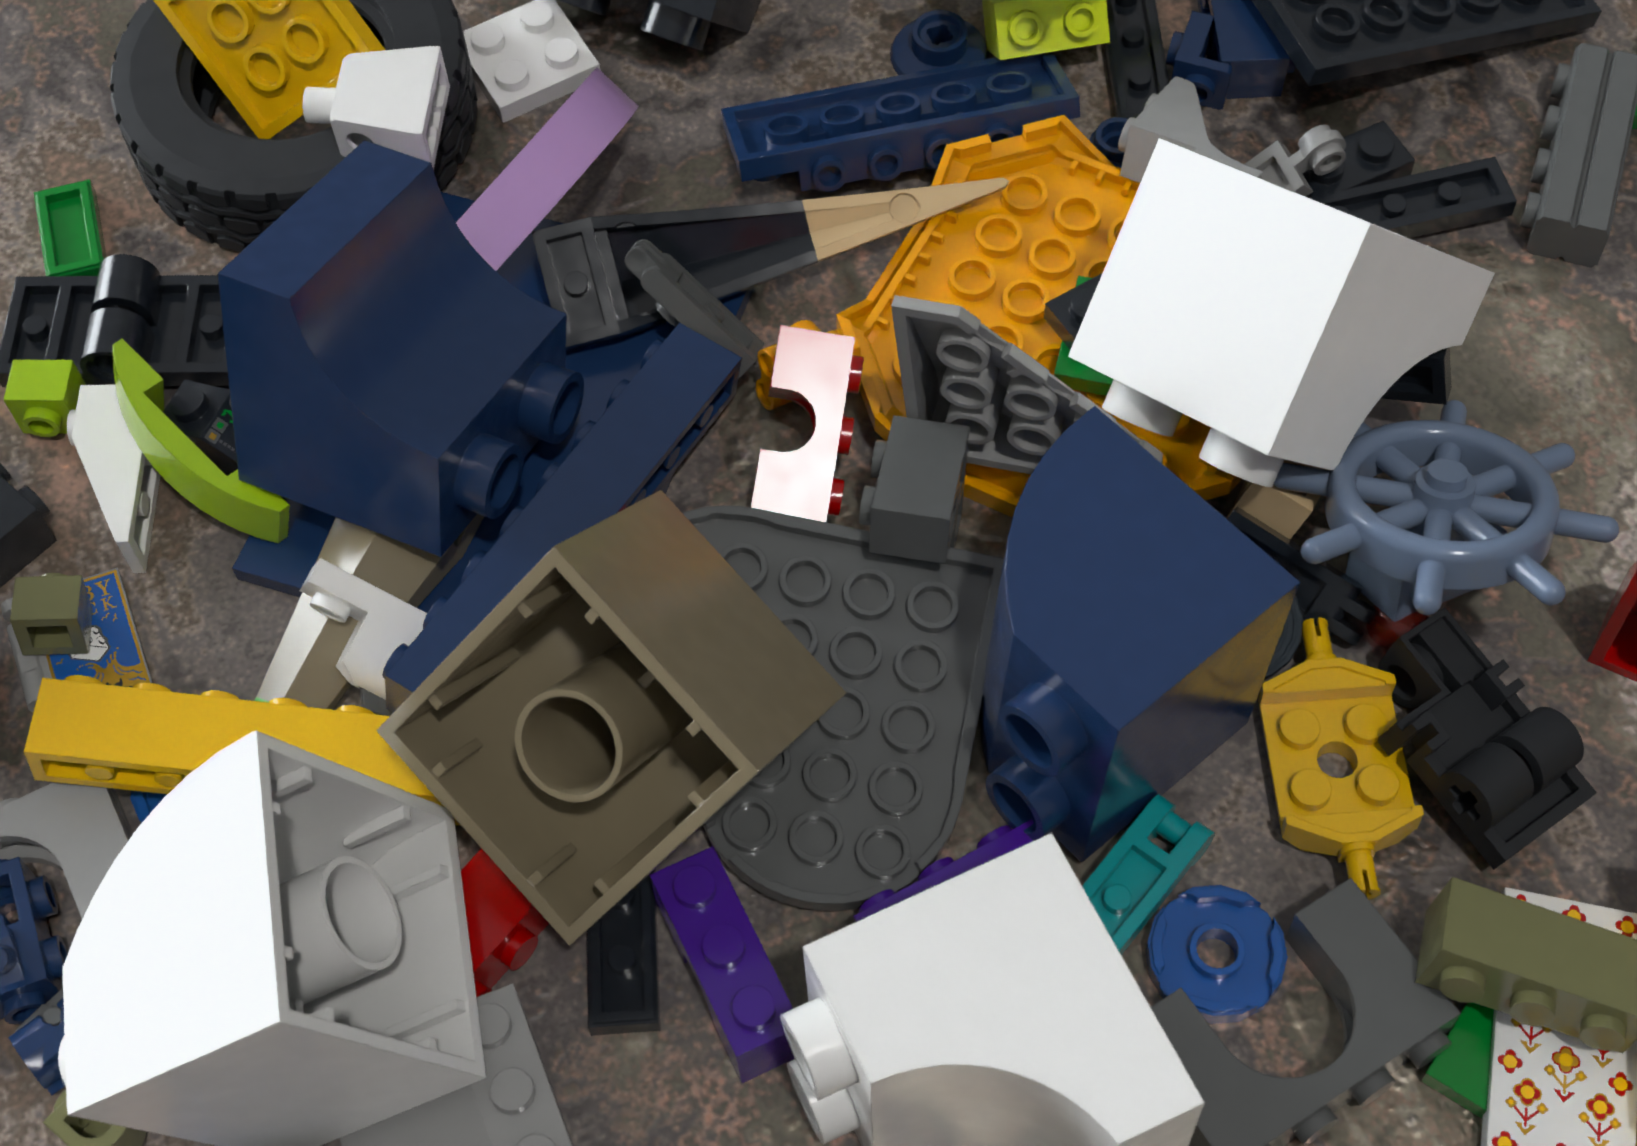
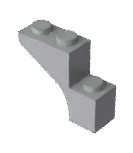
(1175, 118)

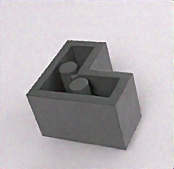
(918, 489)

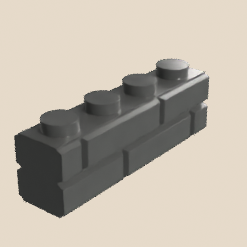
(1584, 156)

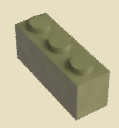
(1531, 964)

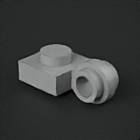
(1319, 151)

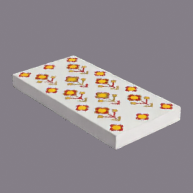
(1553, 1085)

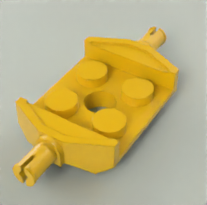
(1341, 710)

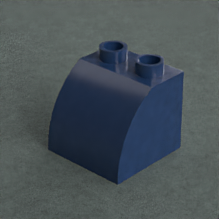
(1118, 638)

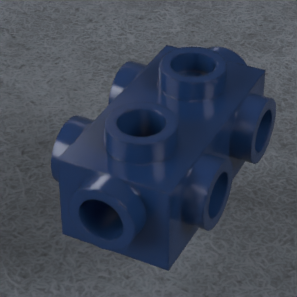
(28, 955)

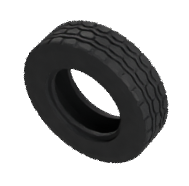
(238, 185)

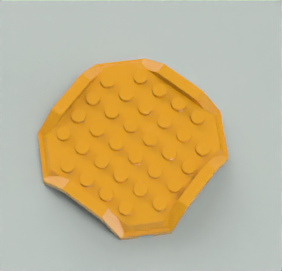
(1002, 266)

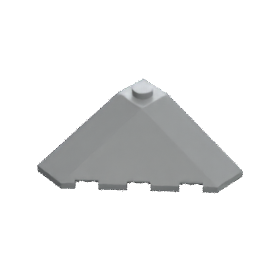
(974, 378)

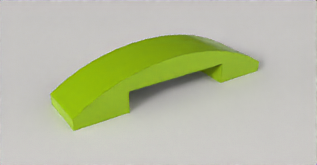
(182, 462)

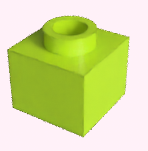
(42, 395)

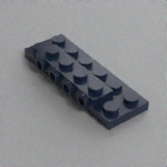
(894, 121)

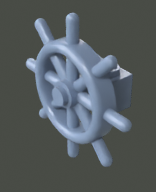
(1441, 520)

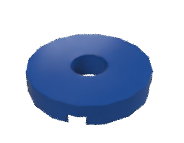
(1224, 915)

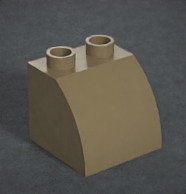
(608, 710)

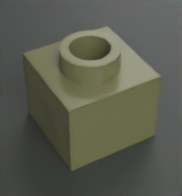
(51, 614)

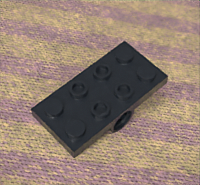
(77, 318)

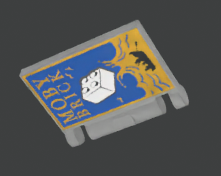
(114, 647)

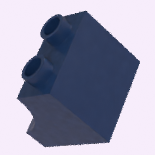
(388, 358)

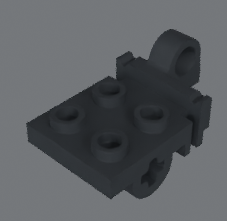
(1477, 744)

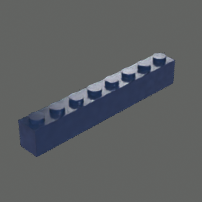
(611, 466)

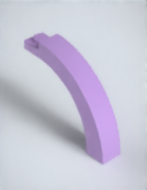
(546, 168)

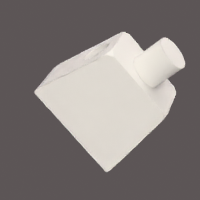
(385, 99)

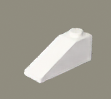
(117, 471)

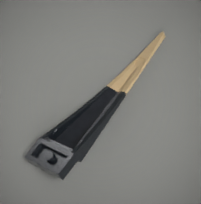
(720, 248)

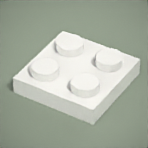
(528, 58)

